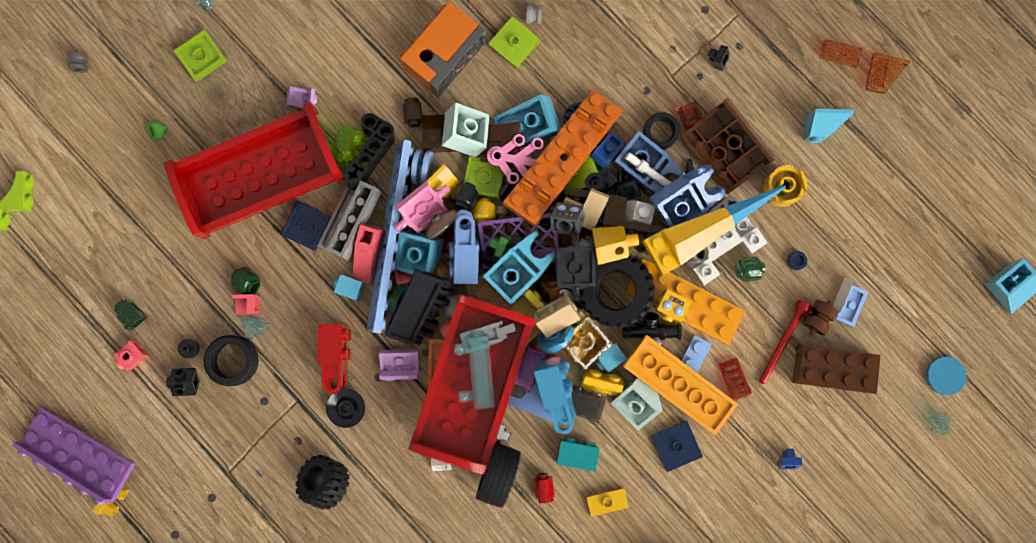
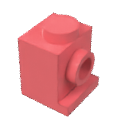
(136, 355)

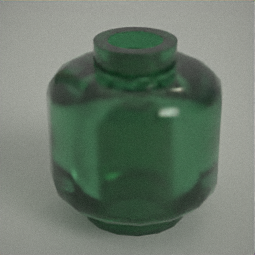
(750, 269)

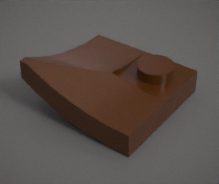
(499, 136)

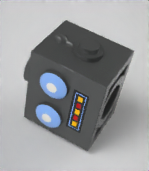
(567, 218)

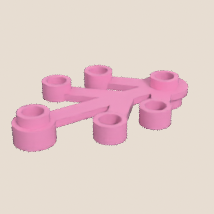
(518, 160)

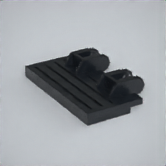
(418, 307)

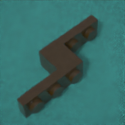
(614, 214)

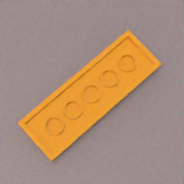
(707, 312)
(680, 384)

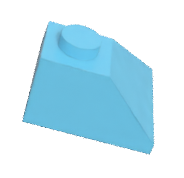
(823, 122)

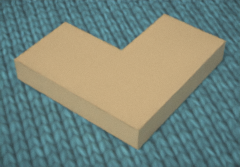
(593, 207)

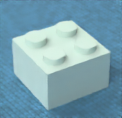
(465, 130)

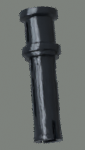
(662, 332)

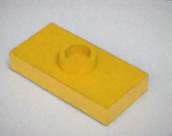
(607, 502)

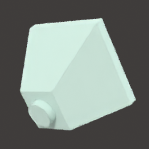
(638, 403)

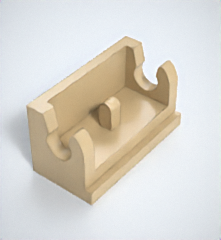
(556, 316)

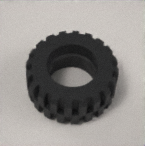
(636, 309)

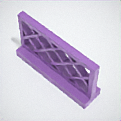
(538, 253)

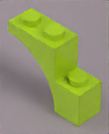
(18, 198)

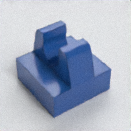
(789, 460)

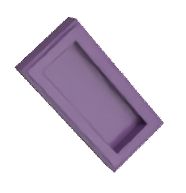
(526, 371)

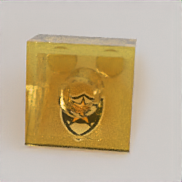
(586, 343)

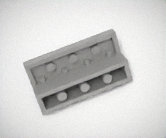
(351, 211)

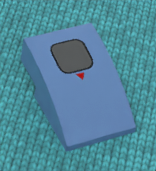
(528, 401)

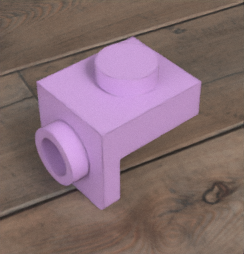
(298, 97)

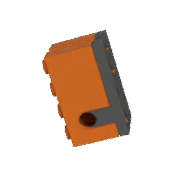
(449, 45)

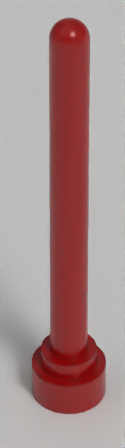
(801, 309)

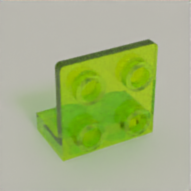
(347, 144)

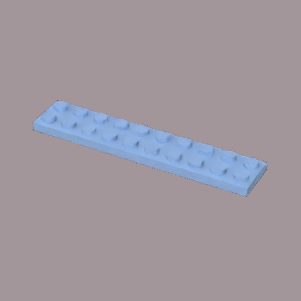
(389, 246)

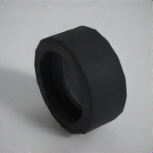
(662, 116)

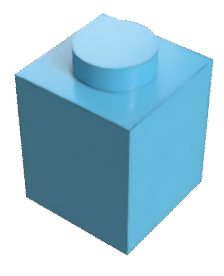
(348, 287)
(610, 358)

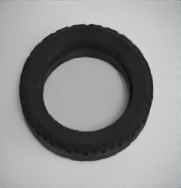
(211, 356)

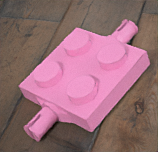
(420, 207)

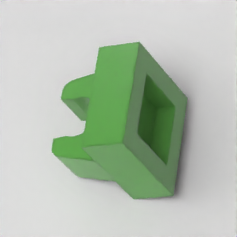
(501, 245)

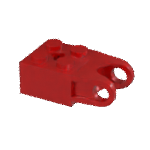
(333, 355)

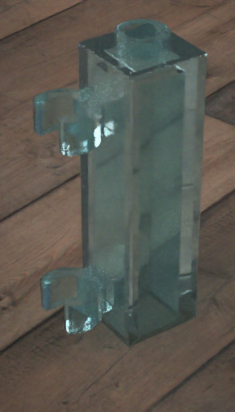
(480, 370)

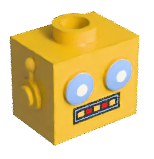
(672, 306)

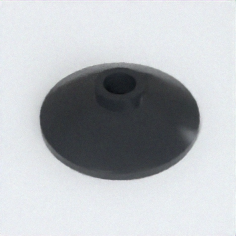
(336, 412)

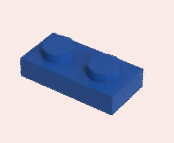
(607, 149)

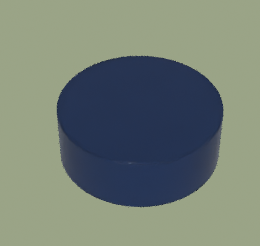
(796, 260)

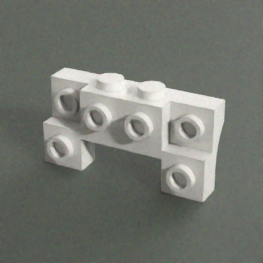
(740, 233)

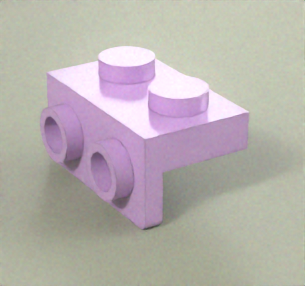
(399, 364)

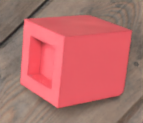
(246, 304)

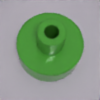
(156, 130)

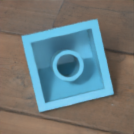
(417, 252)

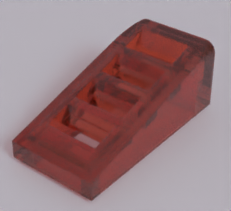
(684, 117)
(731, 389)

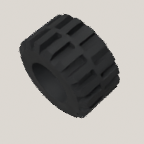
(322, 482)

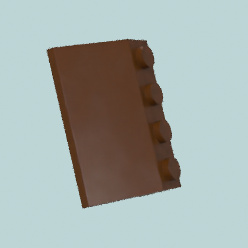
(728, 145)

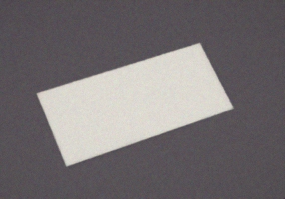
(843, 293)

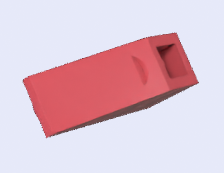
(366, 252)

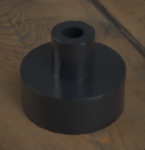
(595, 181)
(188, 348)

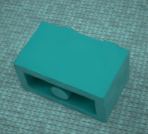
(577, 455)

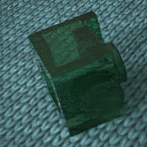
(129, 314)

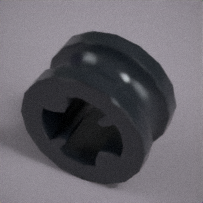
(650, 320)

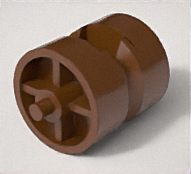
(821, 316)

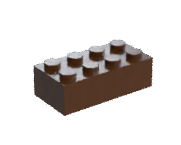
(836, 369)

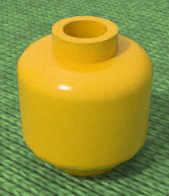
(483, 211)

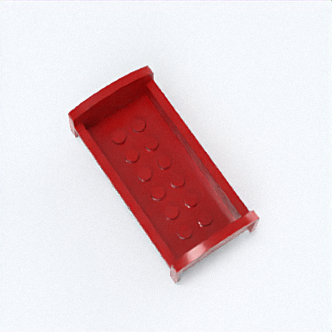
(252, 172)
(454, 429)

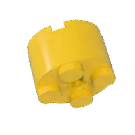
(789, 176)

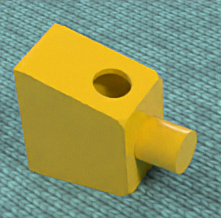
(612, 243)

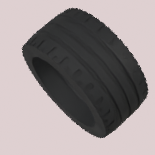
(500, 475)

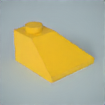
(442, 177)

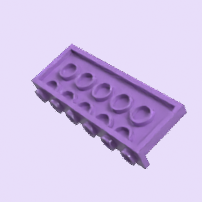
(75, 456)

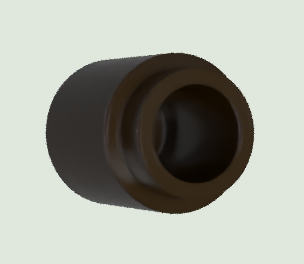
(412, 112)

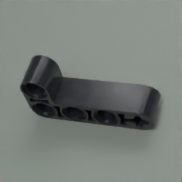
(366, 154)

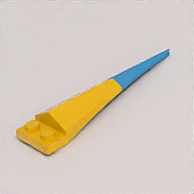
(681, 242)

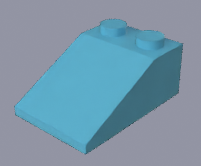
(536, 119)

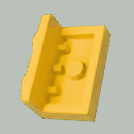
(602, 382)

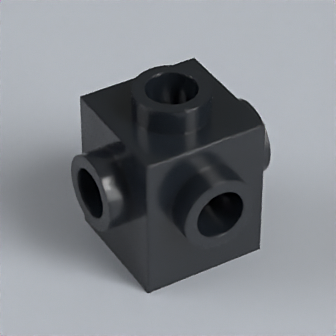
(183, 381)

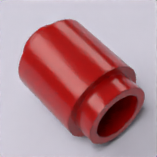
(544, 488)

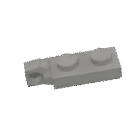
(495, 330)

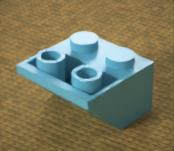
(1013, 284)

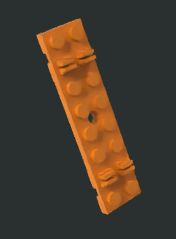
(549, 172)

